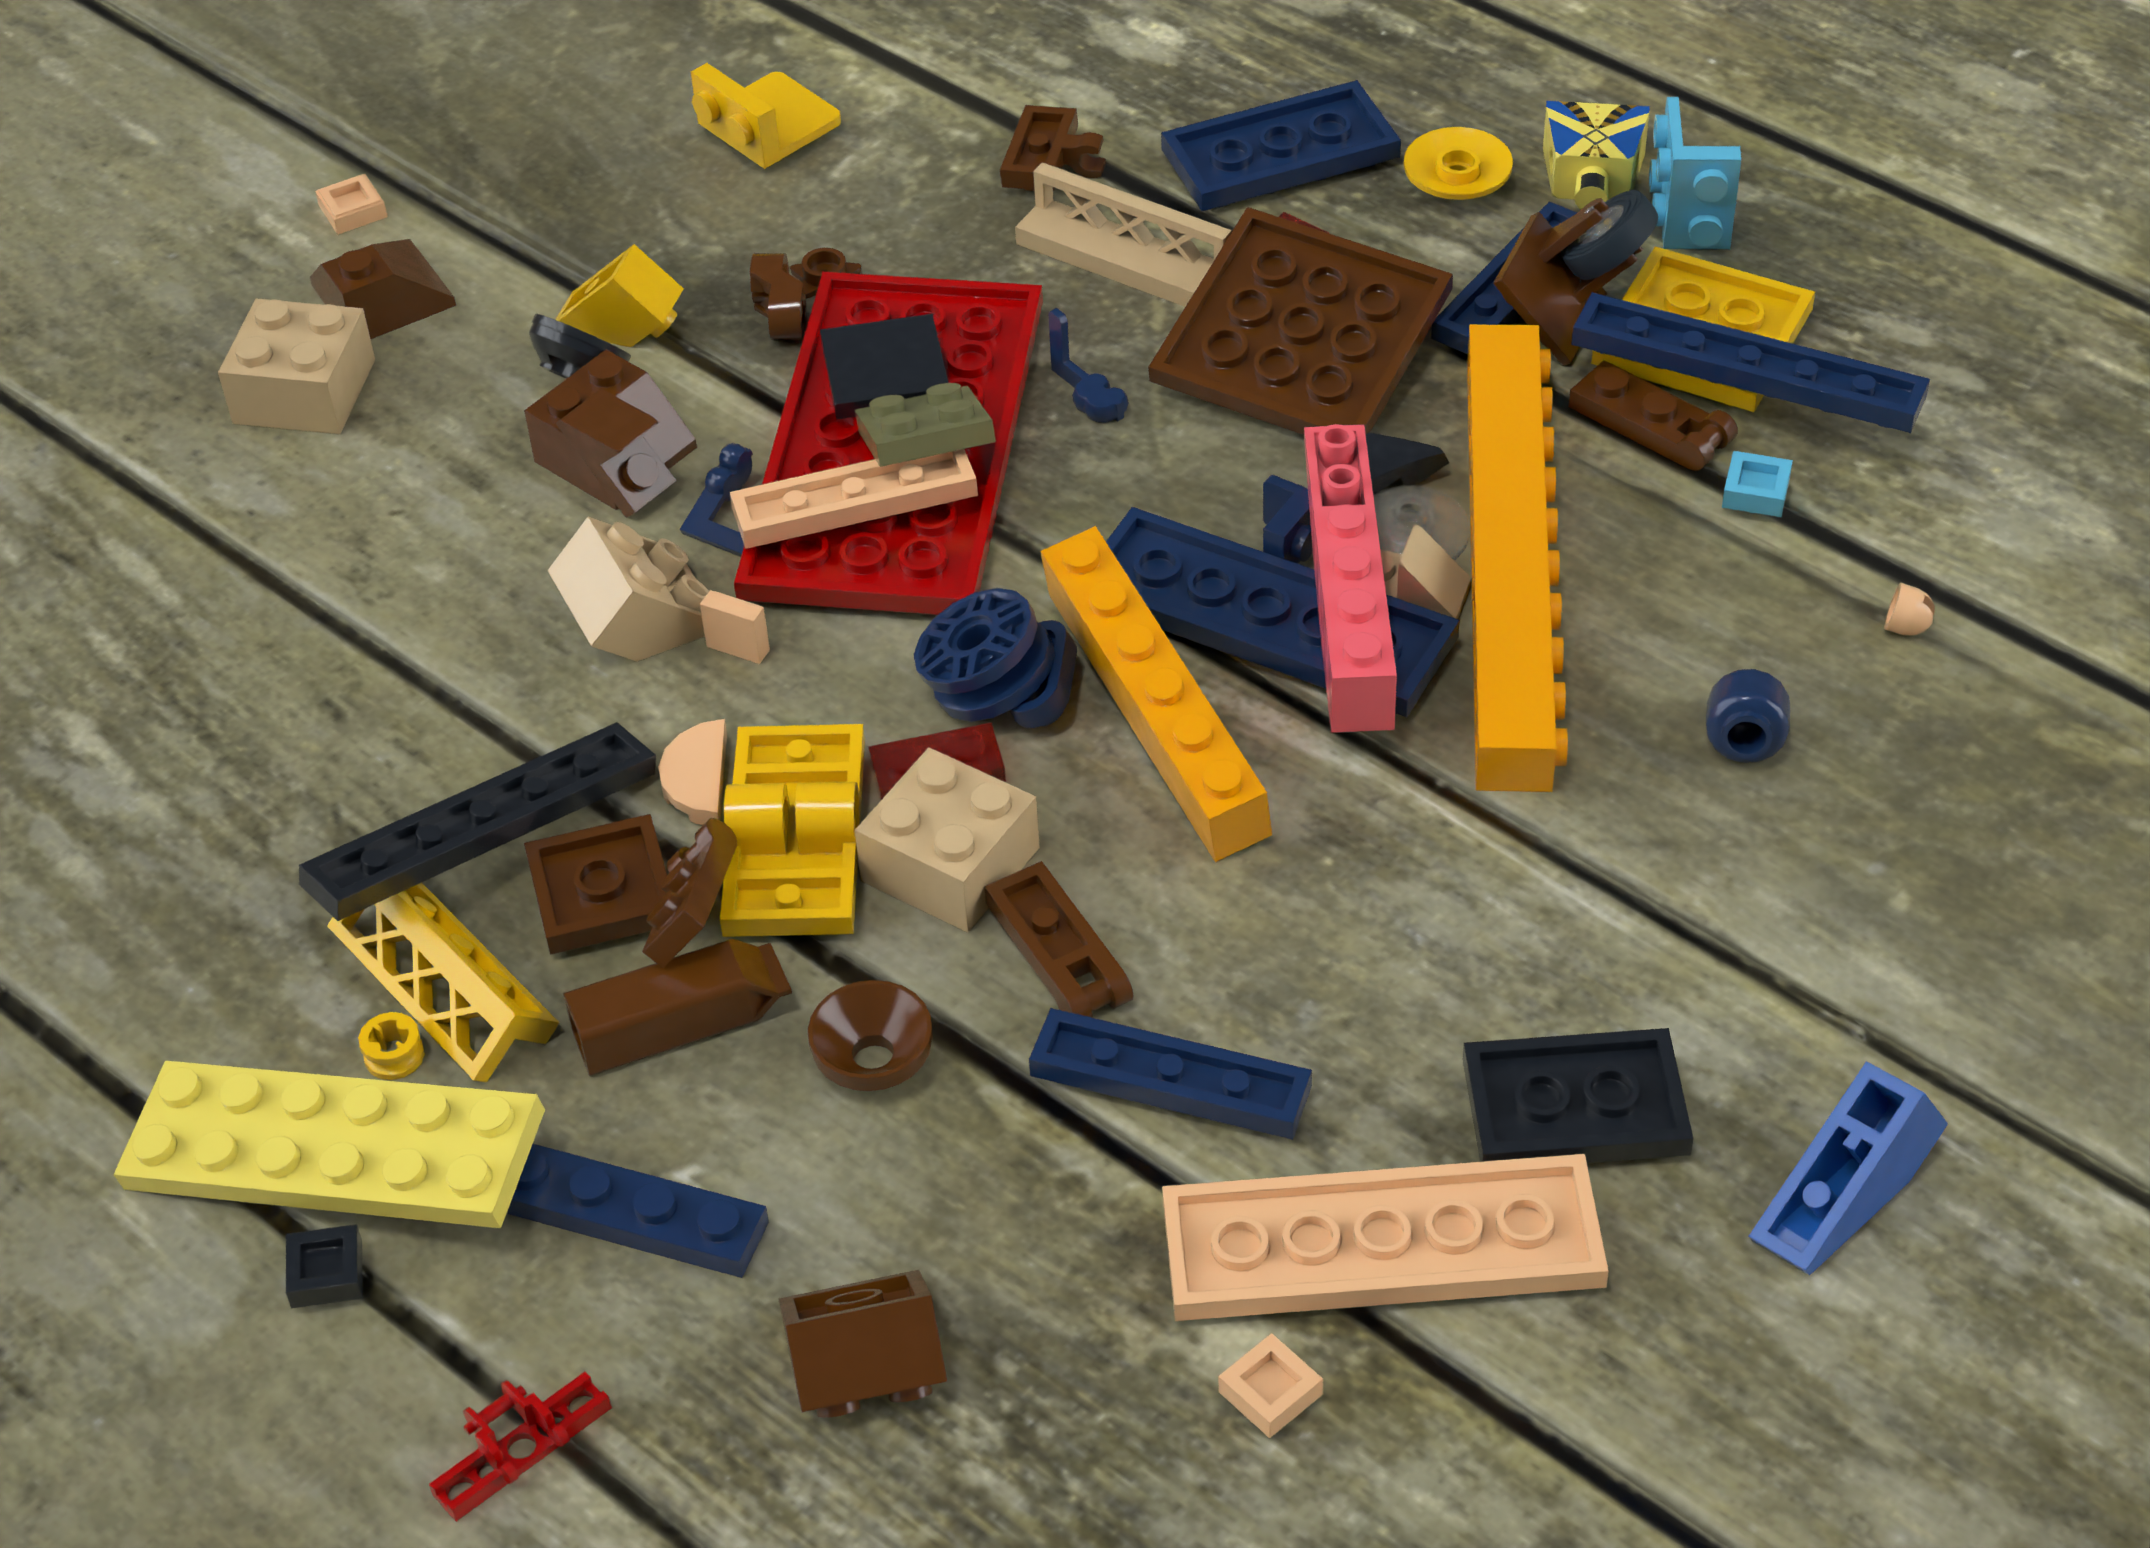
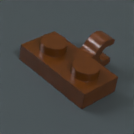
(1049, 137)

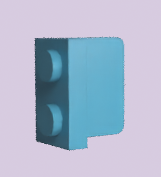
(1693, 186)

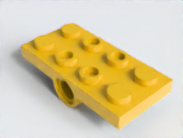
(794, 830)

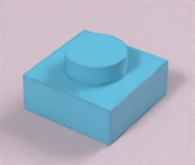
(1757, 483)

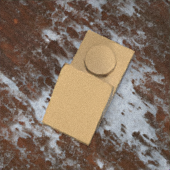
(1426, 575)

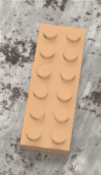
(1383, 1237)

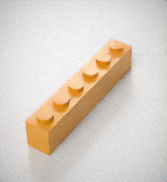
(1157, 694)

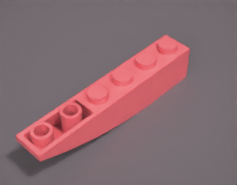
(1349, 581)

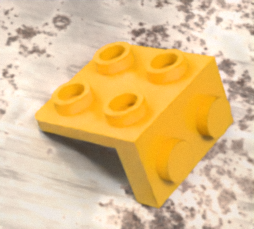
(763, 118)

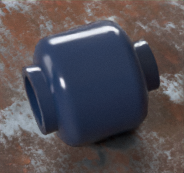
(1748, 716)

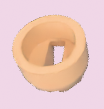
(1909, 611)

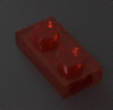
(969, 745)

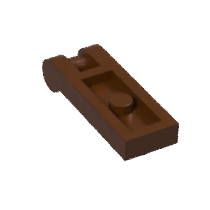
(1652, 416)
(690, 891)
(1057, 941)

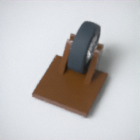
(1559, 267)

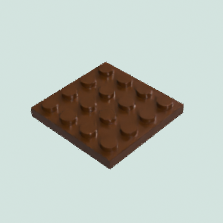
(1300, 326)

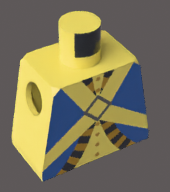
(1593, 149)

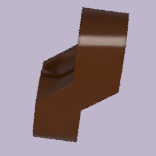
(778, 296)

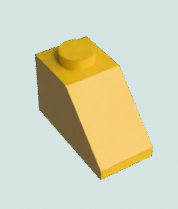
(624, 300)

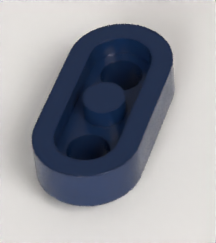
(1054, 693)

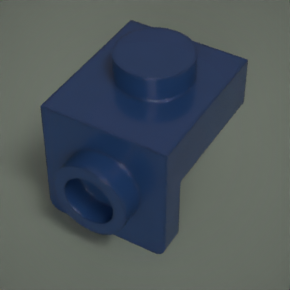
(1286, 520)

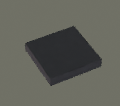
(881, 361)

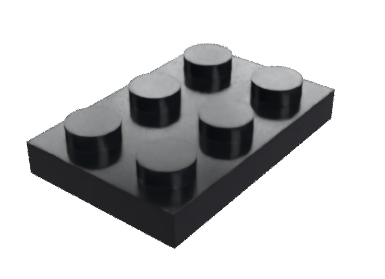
(1578, 1095)

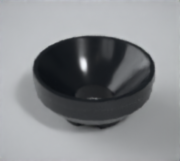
(566, 348)

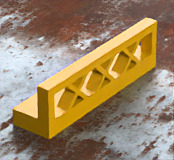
(464, 962)

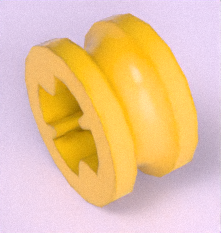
(394, 1063)

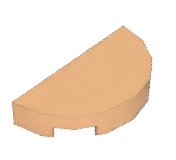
(694, 771)

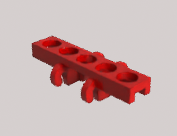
(506, 1467)

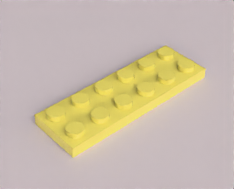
(332, 1143)

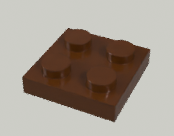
(597, 882)

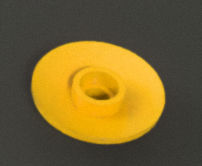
(1458, 163)

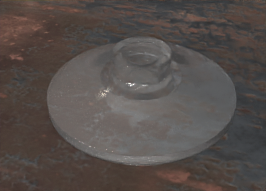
(1434, 511)

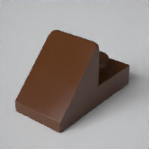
(613, 446)

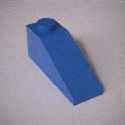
(1850, 1168)

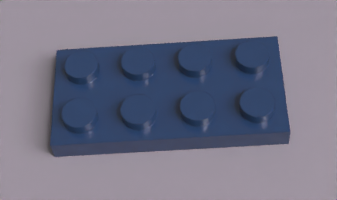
(1280, 145)

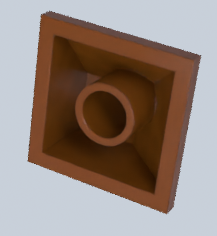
(386, 281)

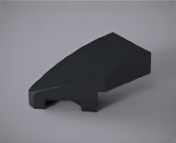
(1401, 459)

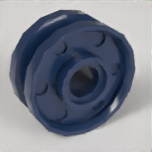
(984, 654)

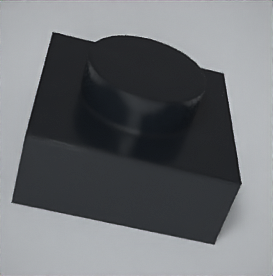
(324, 1266)

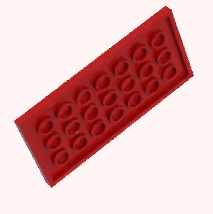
(920, 556)

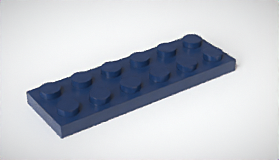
(1260, 604)

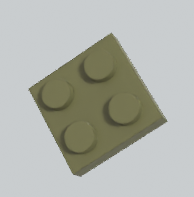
(924, 425)

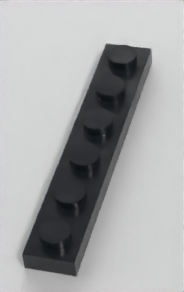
(475, 821)

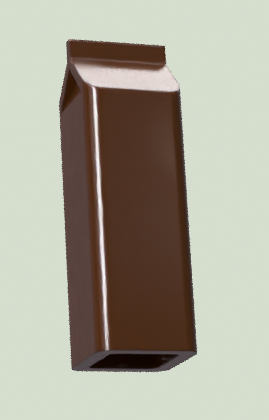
(675, 1004)

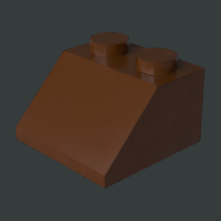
(622, 379)
(863, 1343)

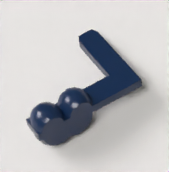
(1091, 392)
(721, 480)

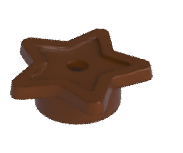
(821, 261)

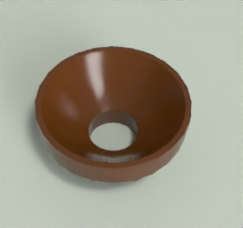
(865, 1017)

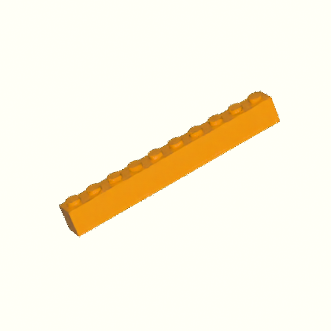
(1512, 562)

